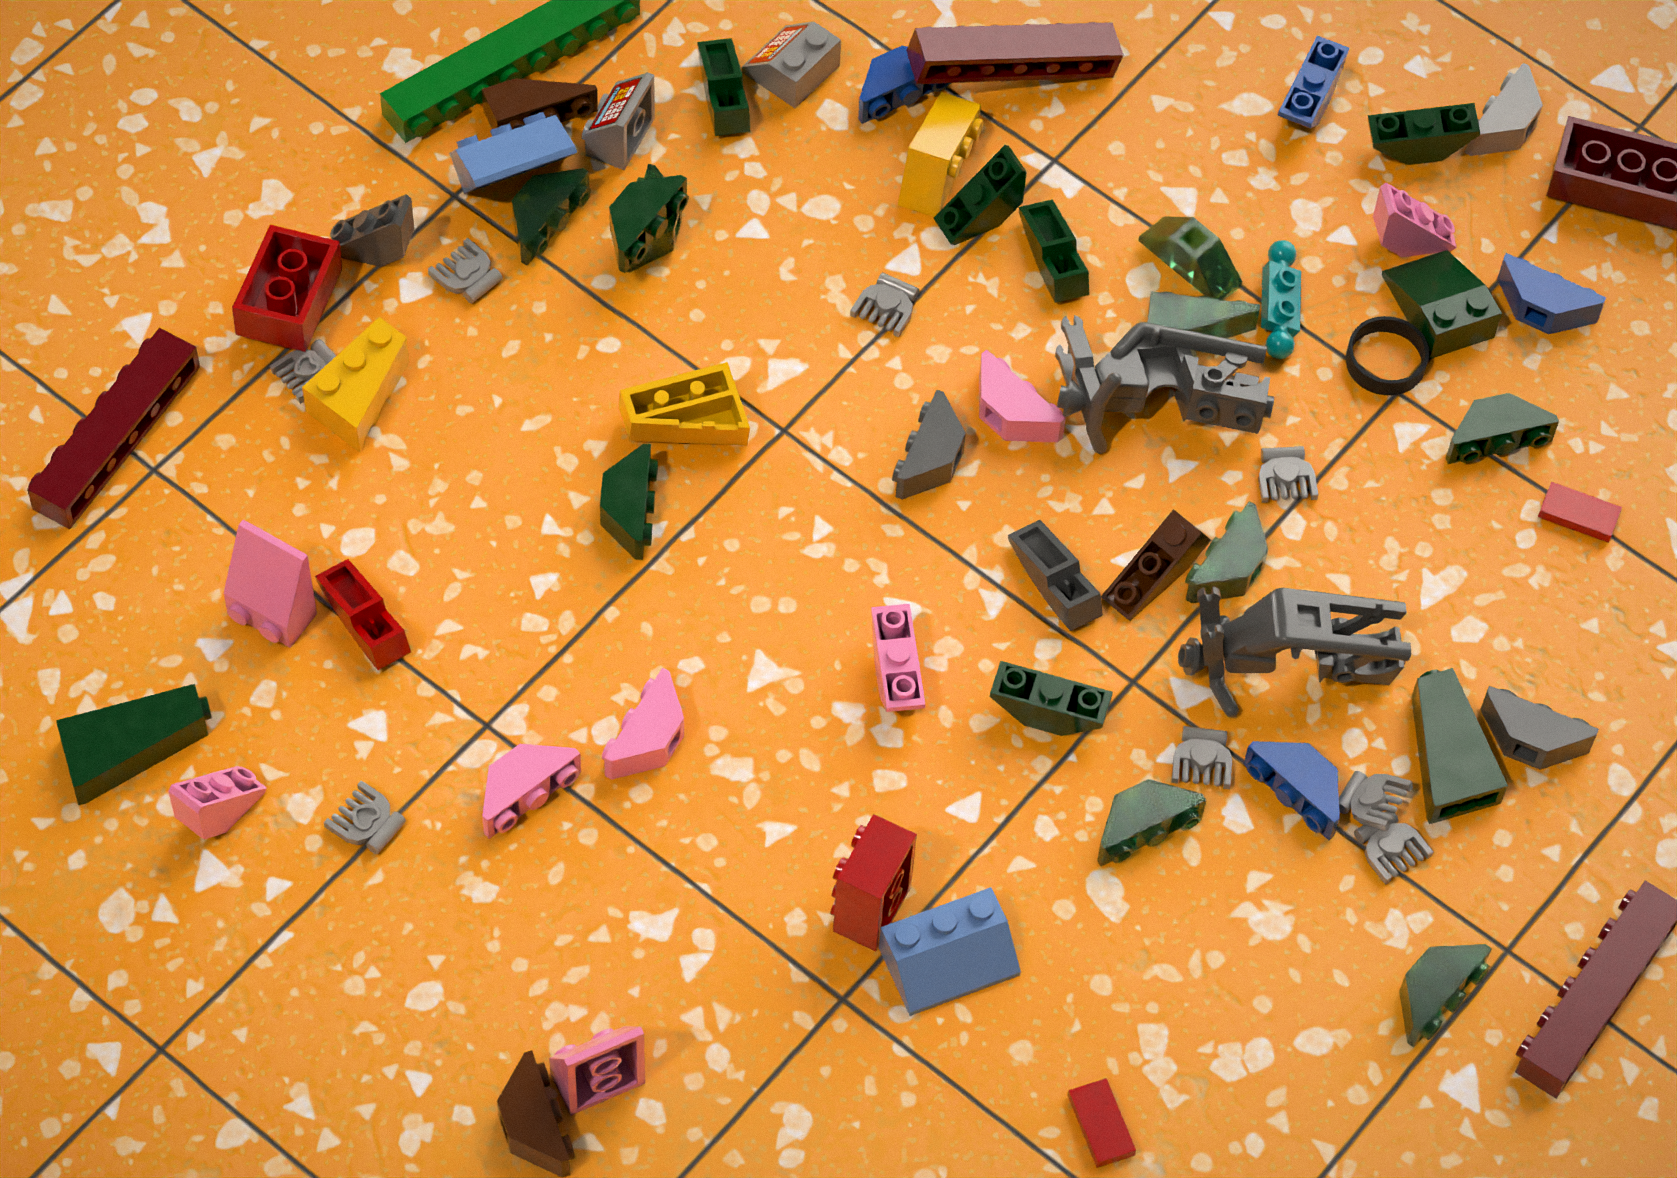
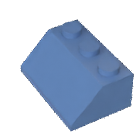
(511, 151)
(949, 951)

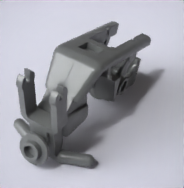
(1156, 358)
(1298, 622)

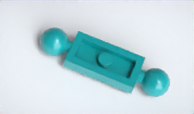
(1281, 299)

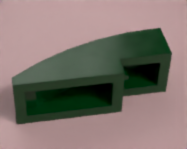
(724, 87)
(1055, 251)

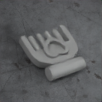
(470, 275)
(890, 300)
(305, 366)
(1284, 469)
(1202, 751)
(1368, 798)
(370, 820)
(1391, 847)

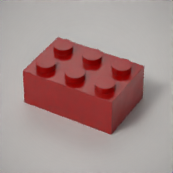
(287, 288)
(872, 880)

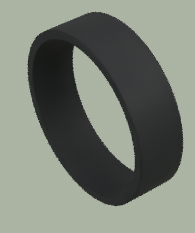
(1396, 326)

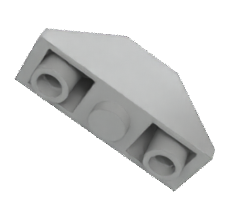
(1509, 116)

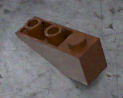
(521, 98)
(1156, 565)

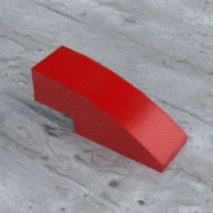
(364, 614)

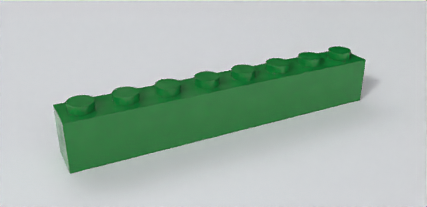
(505, 54)

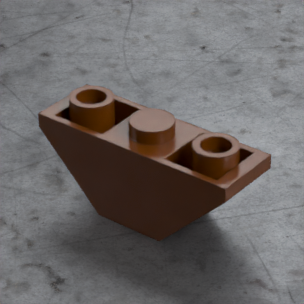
(532, 1119)

